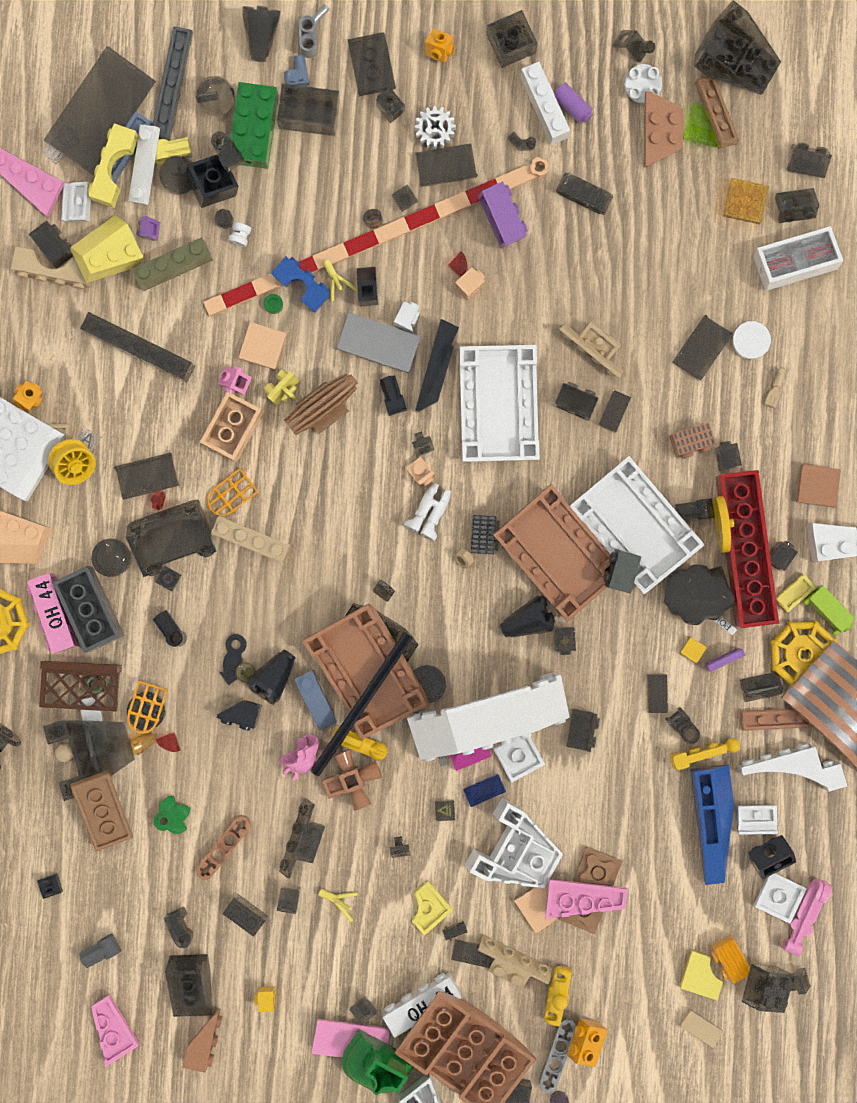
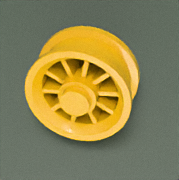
(71, 461)

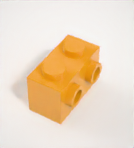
(587, 1042)

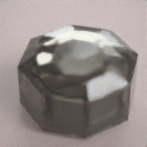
(223, 219)

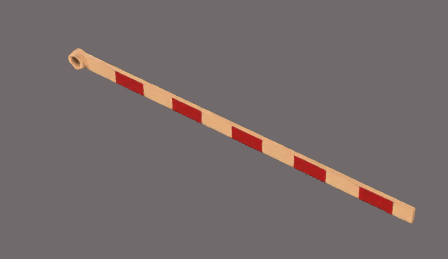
(377, 236)

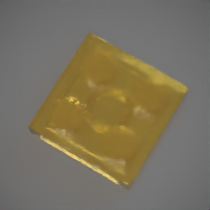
(746, 201)

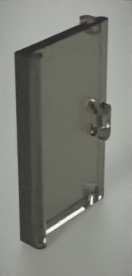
(446, 168)
(704, 342)
(141, 475)

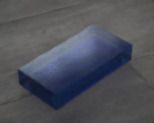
(484, 790)

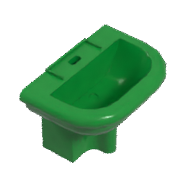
(374, 1064)

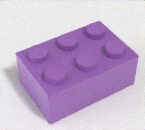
(502, 214)

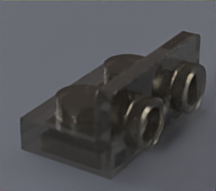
(797, 205)
(582, 730)

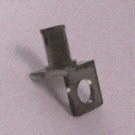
(634, 44)

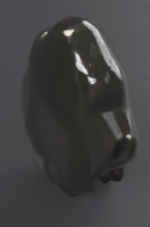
(698, 595)

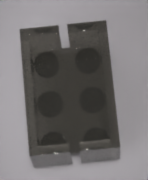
(308, 109)

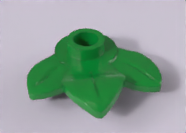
(174, 814)

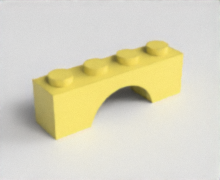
(120, 143)

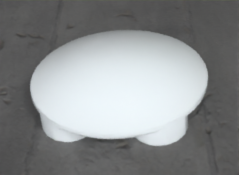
(642, 79)

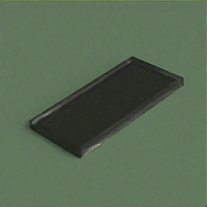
(105, 97)

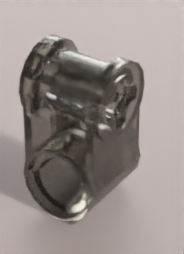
(228, 153)
(682, 725)

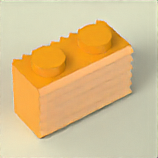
(731, 959)

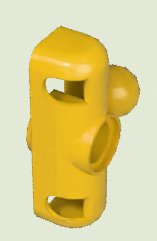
(557, 995)

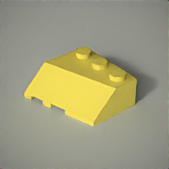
(107, 250)

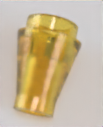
(141, 743)

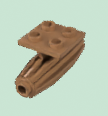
(322, 405)

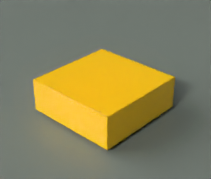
(693, 650)

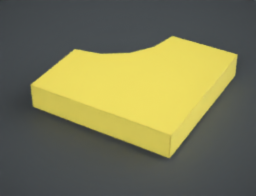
(431, 908)
(699, 976)

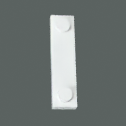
(144, 164)

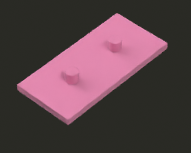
(334, 1036)

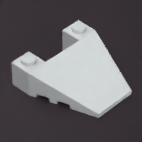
(522, 853)

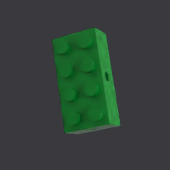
(254, 123)

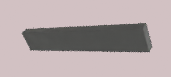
(172, 81)

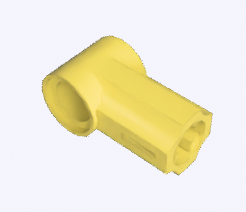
(177, 147)

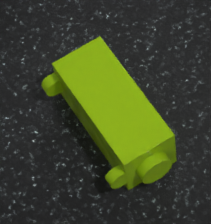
(830, 609)

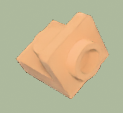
(421, 472)

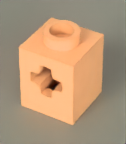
(470, 283)

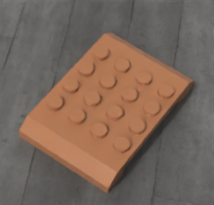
(556, 552)
(351, 656)

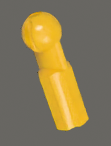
(367, 746)

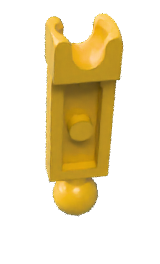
(681, 759)

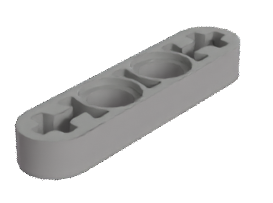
(560, 1055)

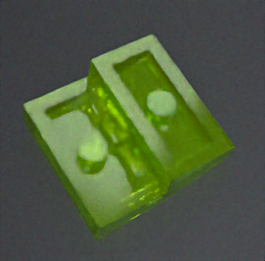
(699, 128)

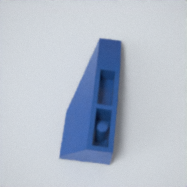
(714, 818)

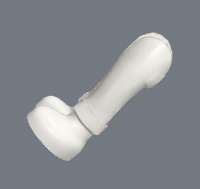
(438, 510)

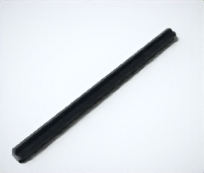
(362, 703)

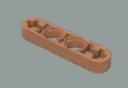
(223, 847)

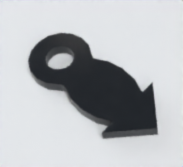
(233, 658)

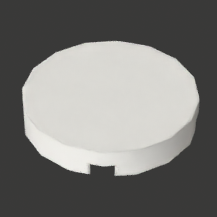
(751, 340)

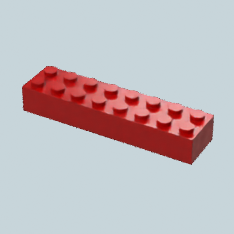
(749, 553)

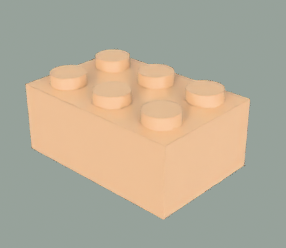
(232, 427)

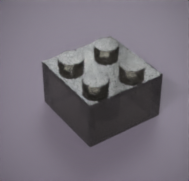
(511, 39)
(768, 988)

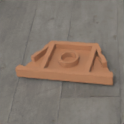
(661, 128)

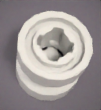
(239, 234)

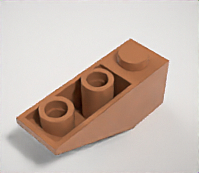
(198, 1052)

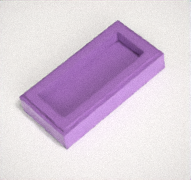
(724, 659)

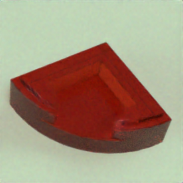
(459, 264)
(169, 742)

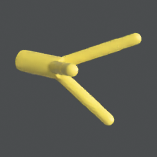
(334, 277)
(340, 904)

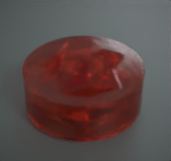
(158, 500)

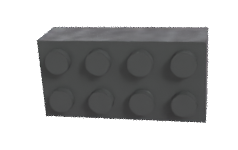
(88, 609)

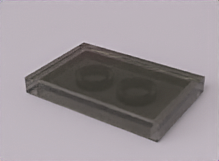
(371, 64)

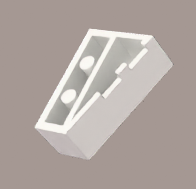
(420, 1091)

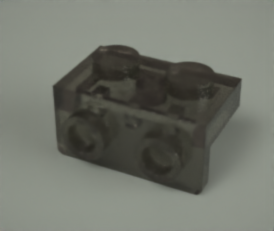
(809, 160)

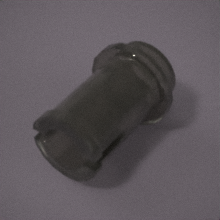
(454, 931)

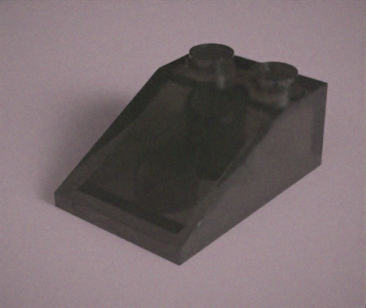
(189, 985)

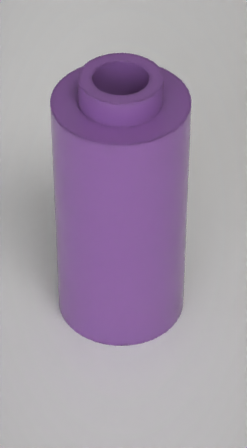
(573, 103)

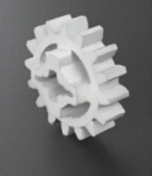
(435, 118)

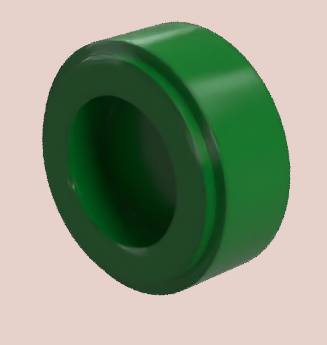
(273, 304)

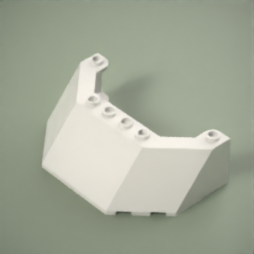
(490, 719)

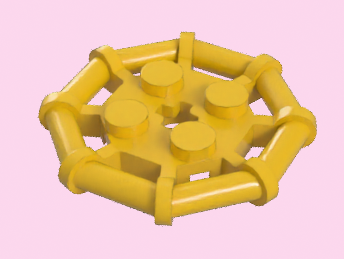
(7, 622)
(795, 646)

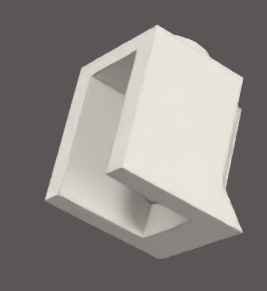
(407, 316)

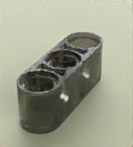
(584, 193)

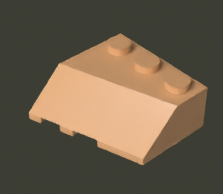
(21, 539)

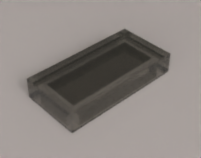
(614, 411)
(657, 693)
(468, 953)

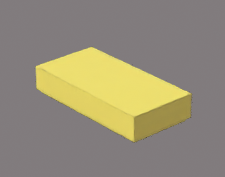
(795, 593)

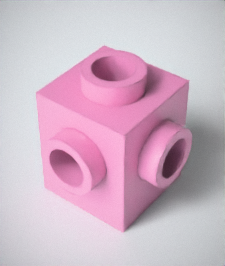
(234, 380)

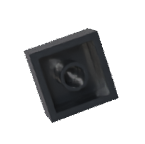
(211, 181)

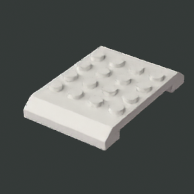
(499, 403)
(23, 450)
(636, 518)

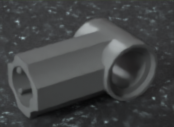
(104, 949)

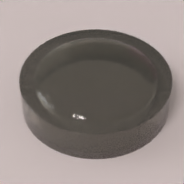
(111, 557)

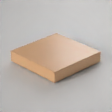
(262, 346)
(533, 907)

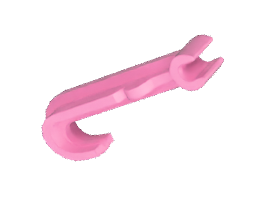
(816, 894)

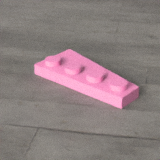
(31, 181)
(575, 898)

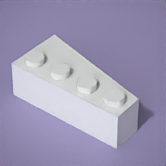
(831, 541)

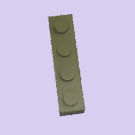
(172, 264)

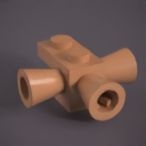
(351, 779)

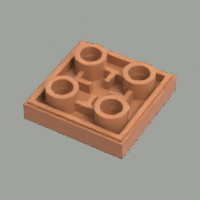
(818, 485)

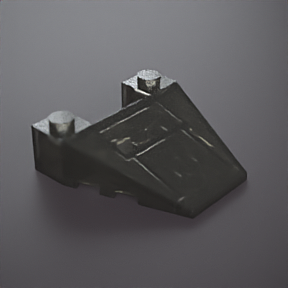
(95, 747)

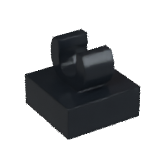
(50, 886)

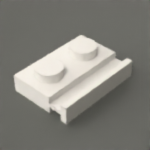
(76, 202)
(757, 819)

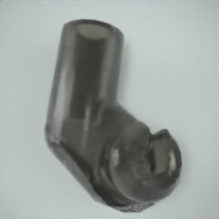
(522, 144)

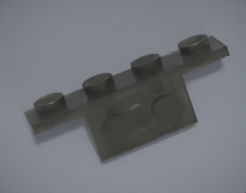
(303, 840)

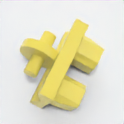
(284, 389)

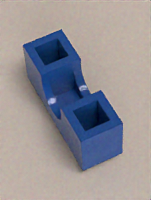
(289, 271)

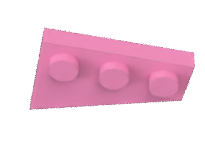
(113, 1030)

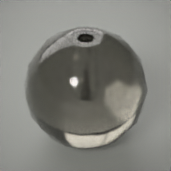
(215, 95)

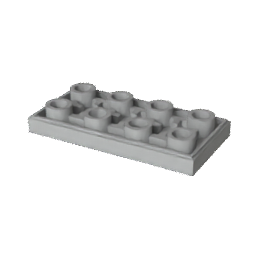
(378, 342)

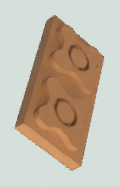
(101, 810)
(593, 869)

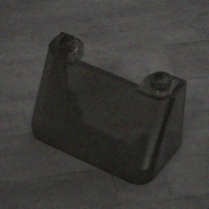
(169, 536)

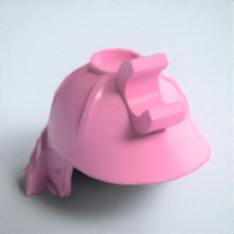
(302, 758)

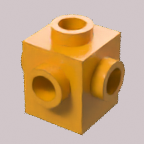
(439, 45)
(21, 399)

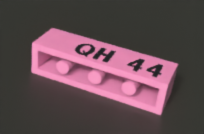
(52, 614)

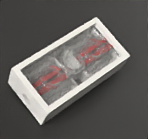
(798, 258)

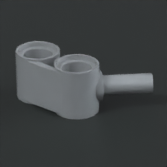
(310, 36)

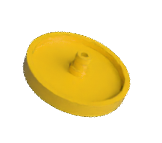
(722, 524)

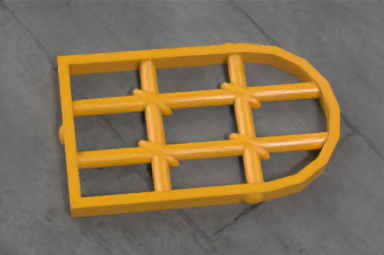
(233, 485)
(152, 702)

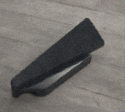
(437, 365)

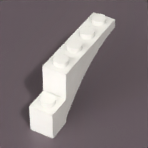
(799, 761)

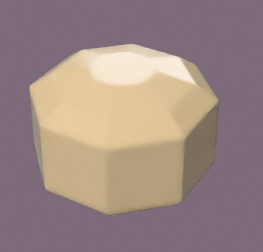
(464, 558)
(64, 752)

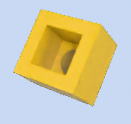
(265, 999)

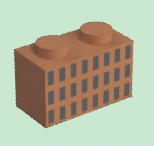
(692, 440)

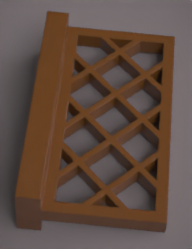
(79, 669)

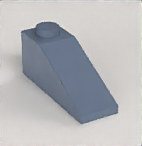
(315, 699)

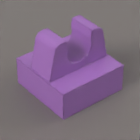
(149, 228)

